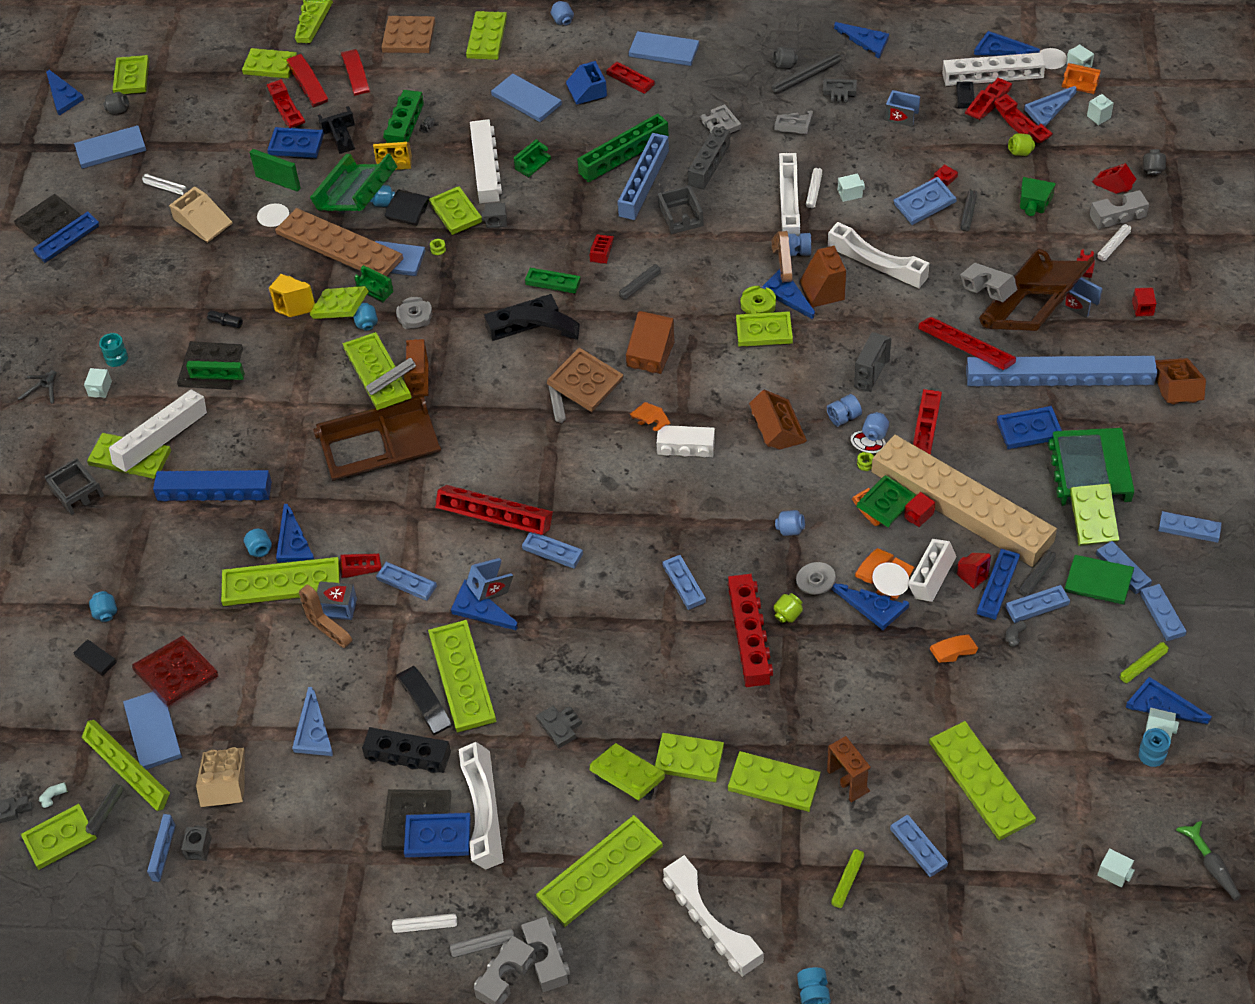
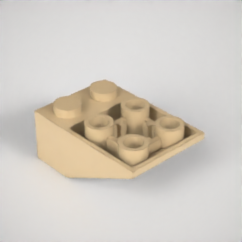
(199, 214)
(221, 777)

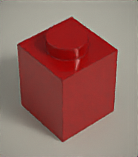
(1144, 302)
(919, 509)

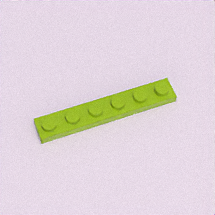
(125, 765)

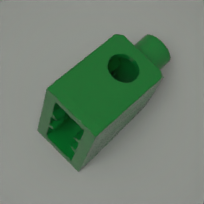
(1035, 195)

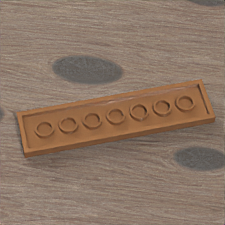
(338, 242)

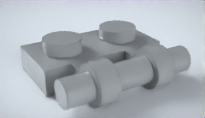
(723, 117)

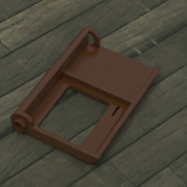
(1036, 277)
(403, 428)

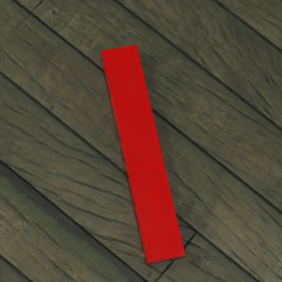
(967, 343)

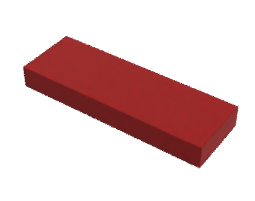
(630, 77)

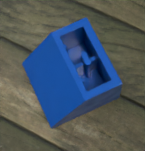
(587, 83)

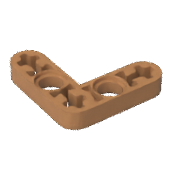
(780, 245)
(315, 615)

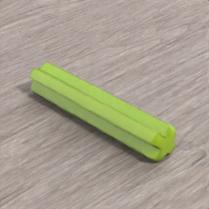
(1144, 662)
(847, 878)

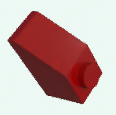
(1116, 179)
(974, 568)

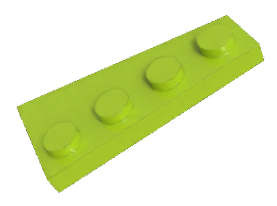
(311, 18)

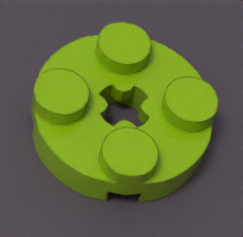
(754, 293)

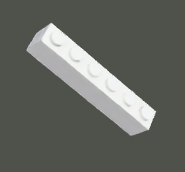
(485, 161)
(157, 430)

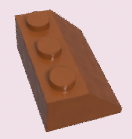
(776, 420)

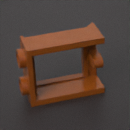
(418, 378)
(844, 754)

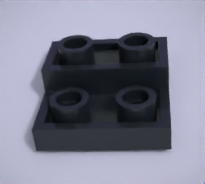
(407, 207)

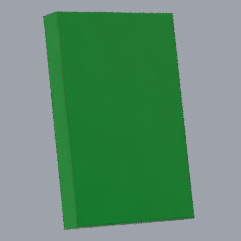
(275, 170)
(886, 500)
(1099, 579)

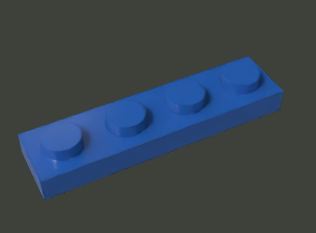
(66, 237)
(998, 584)

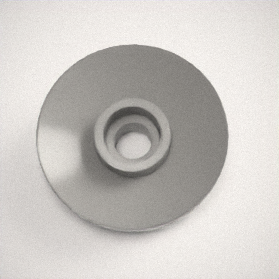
(816, 578)

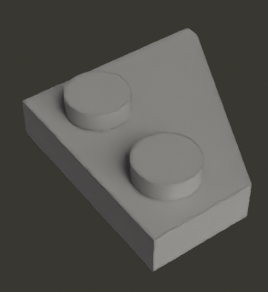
(794, 122)

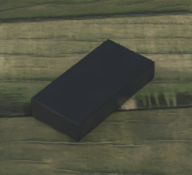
(965, 94)
(95, 657)

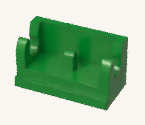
(531, 158)
(377, 284)

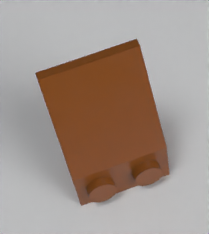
(1180, 381)

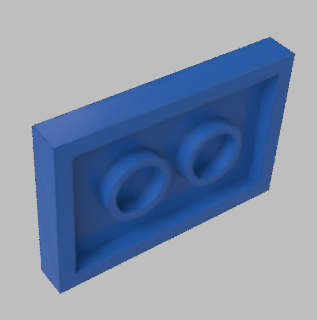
(295, 142)
(1028, 427)
(437, 835)

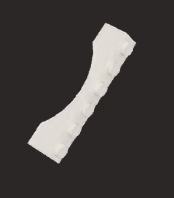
(789, 193)
(907, 269)
(486, 839)
(739, 949)

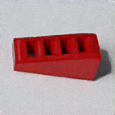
(600, 252)
(360, 569)

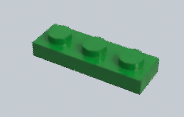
(552, 280)
(215, 370)

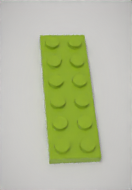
(371, 362)
(276, 580)
(462, 676)
(982, 780)
(599, 870)

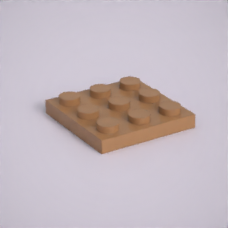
(408, 34)
(585, 379)

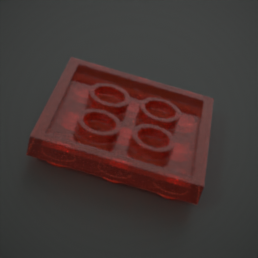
(175, 670)

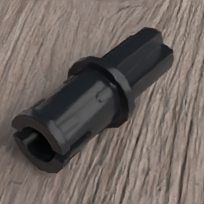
(225, 319)

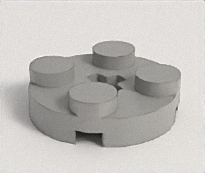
(410, 320)

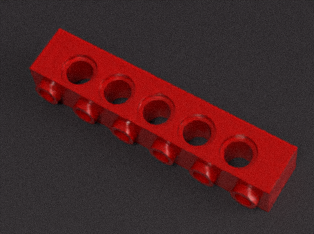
(494, 509)
(753, 673)

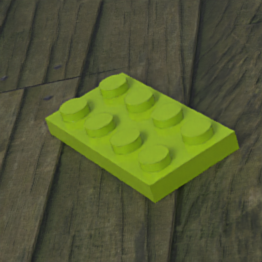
(486, 35)
(148, 467)
(774, 781)

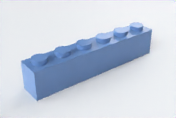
(643, 176)

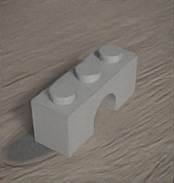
(1106, 214)
(999, 284)
(513, 956)
(551, 971)

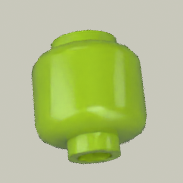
(1021, 144)
(788, 608)

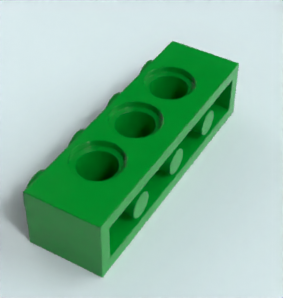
(404, 117)

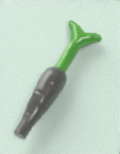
(1211, 860)

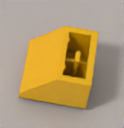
(399, 151)
(291, 296)

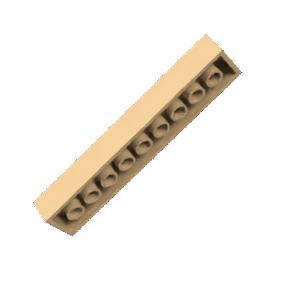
(965, 500)

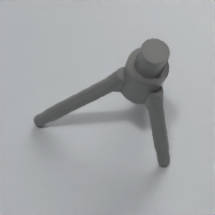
(45, 380)

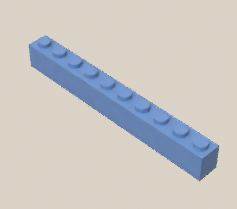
(1064, 371)

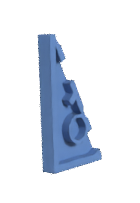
(1046, 108)
(311, 731)

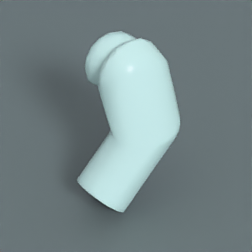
(50, 792)

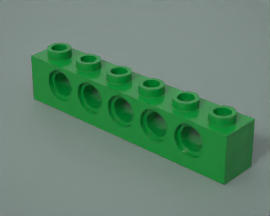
(620, 148)

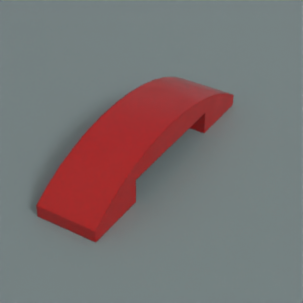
(355, 72)
(284, 104)
(1018, 121)

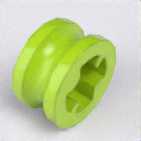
(440, 250)
(862, 457)

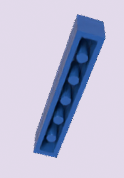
(212, 485)

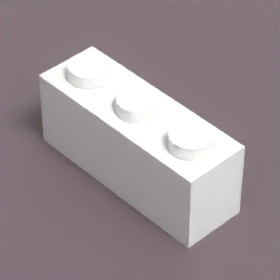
(686, 441)
(932, 570)

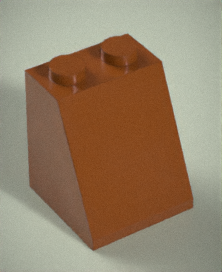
(824, 278)
(650, 342)

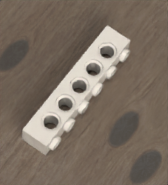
(989, 68)

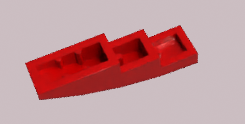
(307, 80)
(984, 102)
(927, 420)

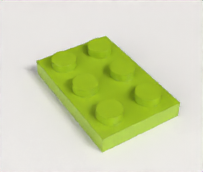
(268, 63)
(131, 74)
(455, 210)
(339, 302)
(764, 329)
(1094, 514)
(689, 757)
(627, 771)
(58, 836)

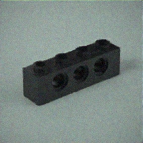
(498, 324)
(399, 742)

